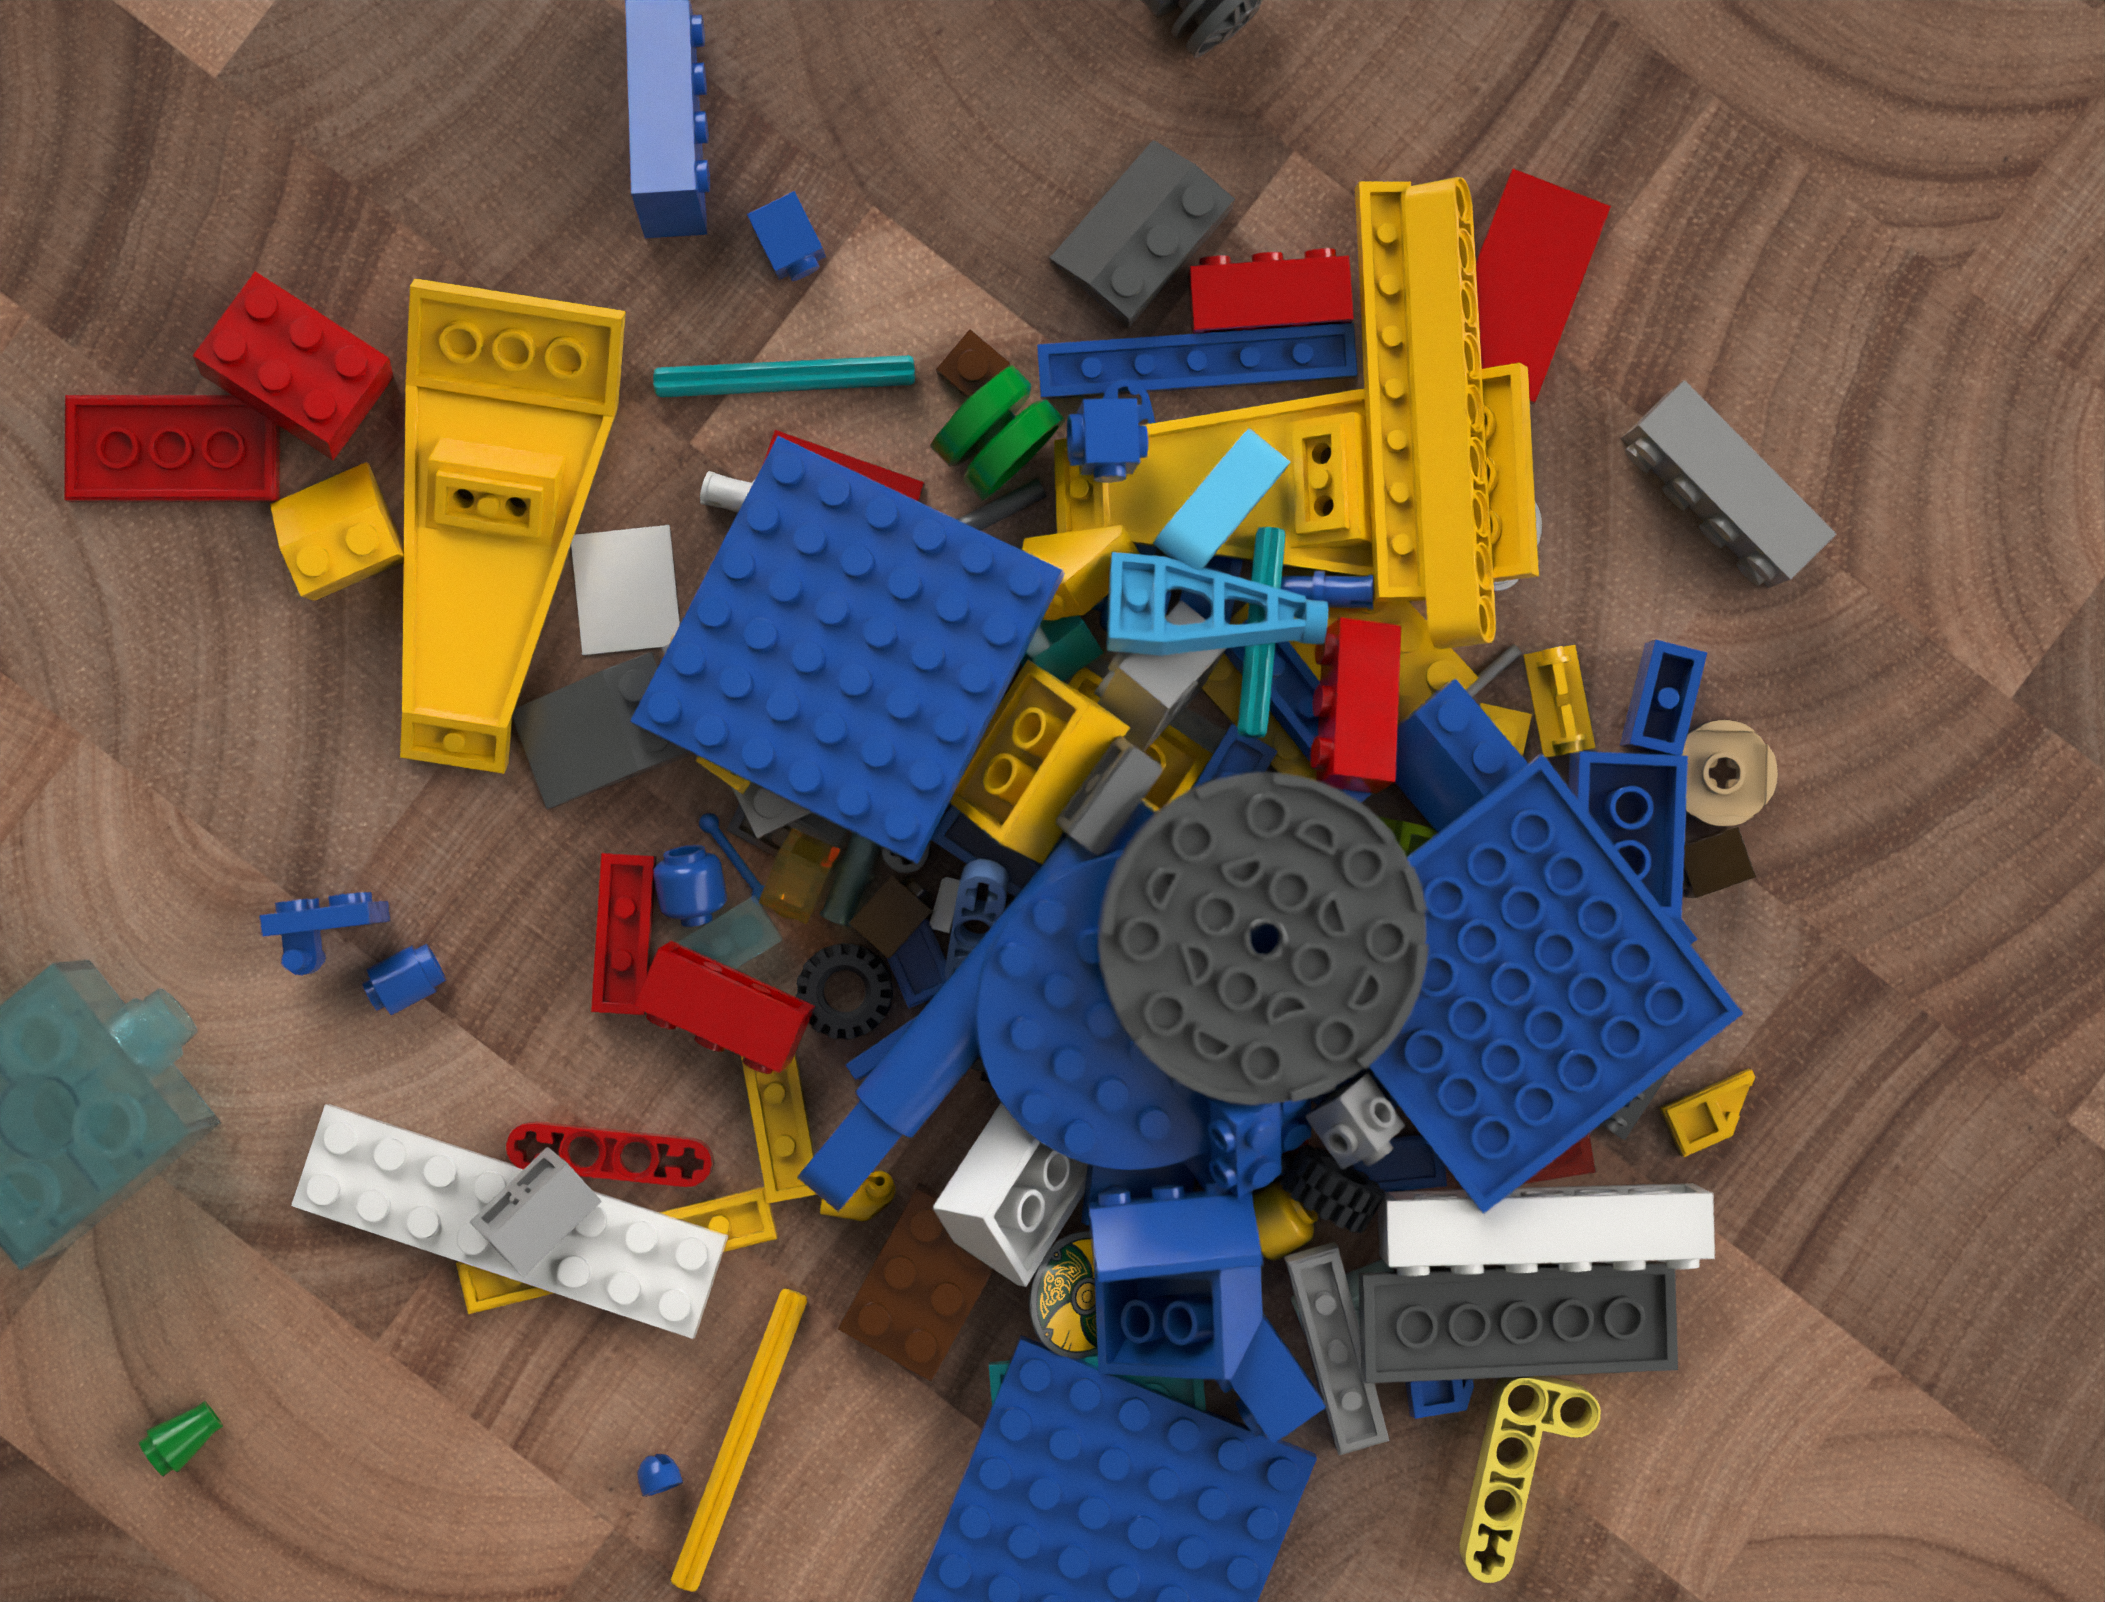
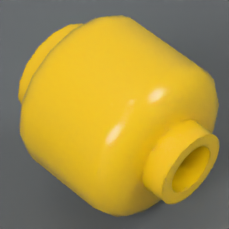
(1281, 1221)

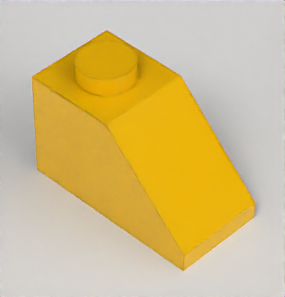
(1086, 565)

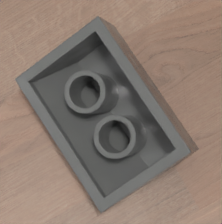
(1143, 231)

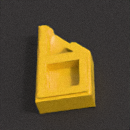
(1708, 1113)

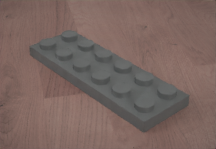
(1517, 1323)

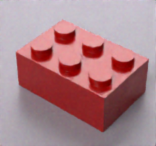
(293, 365)

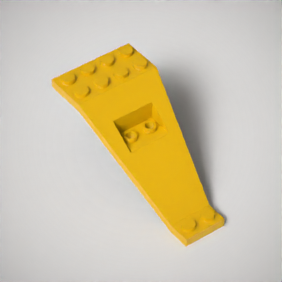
(507, 405)
(1301, 429)

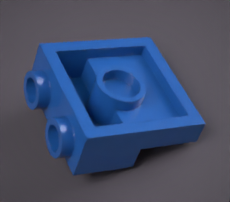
(1251, 1139)

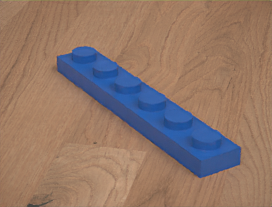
(1199, 360)

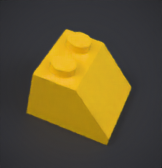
(337, 533)

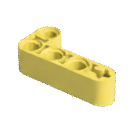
(1515, 1475)

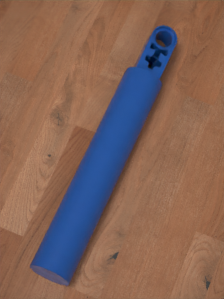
(927, 1056)

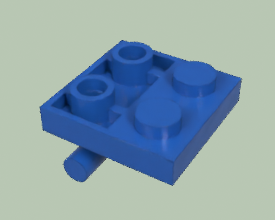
(302, 920)

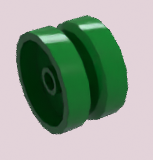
(990, 425)

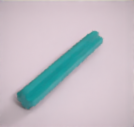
(1260, 658)

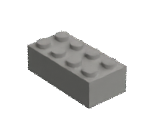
(1726, 487)

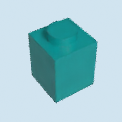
(1062, 647)

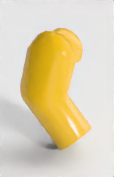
(868, 1199)

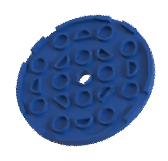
(1060, 1047)

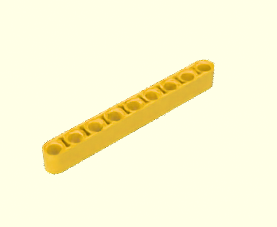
(1450, 414)

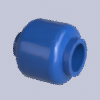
(690, 885)

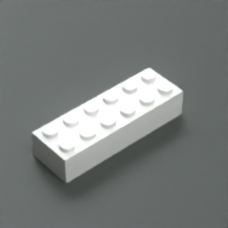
(1548, 1226)

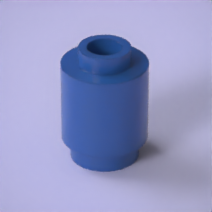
(403, 979)

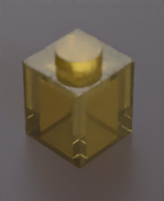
(799, 876)

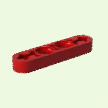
(610, 1147)

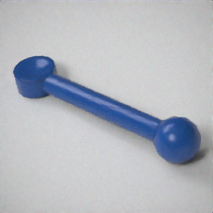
(710, 824)

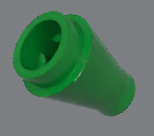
(179, 1438)

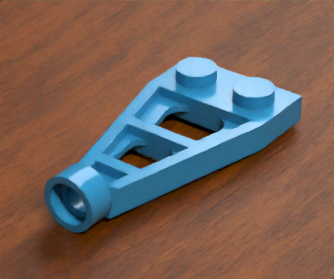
(1138, 609)

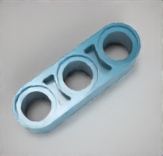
(1222, 501)

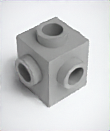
(1356, 1122)

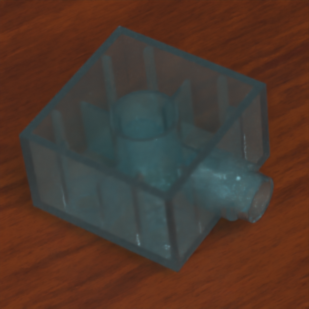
(86, 1105)

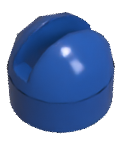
(658, 1475)

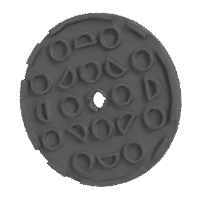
(1183, 956)

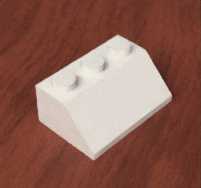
(1010, 1198)

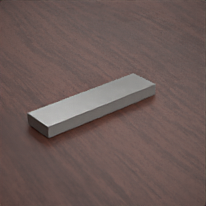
(1335, 1347)

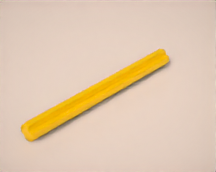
(739, 1440)

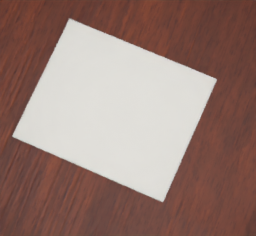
(625, 589)

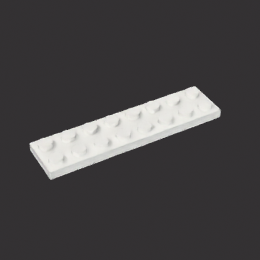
(431, 1190)

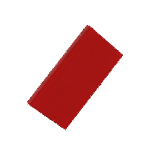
(1533, 271)
(169, 449)

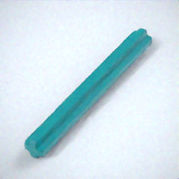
(784, 376)

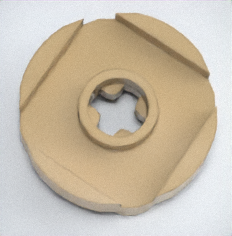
(1754, 773)

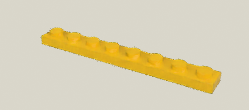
(1389, 392)

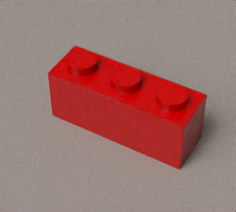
(1270, 292)
(1357, 705)
(723, 1008)

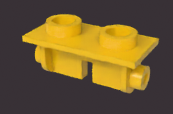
(1559, 701)

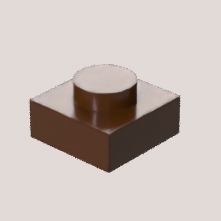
(971, 364)

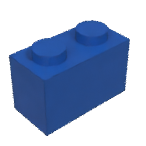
(1663, 698)

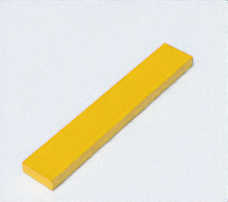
(740, 1215)

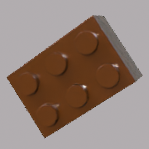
(916, 1290)

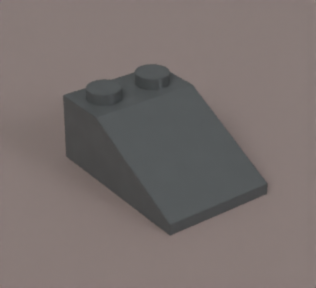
(584, 733)

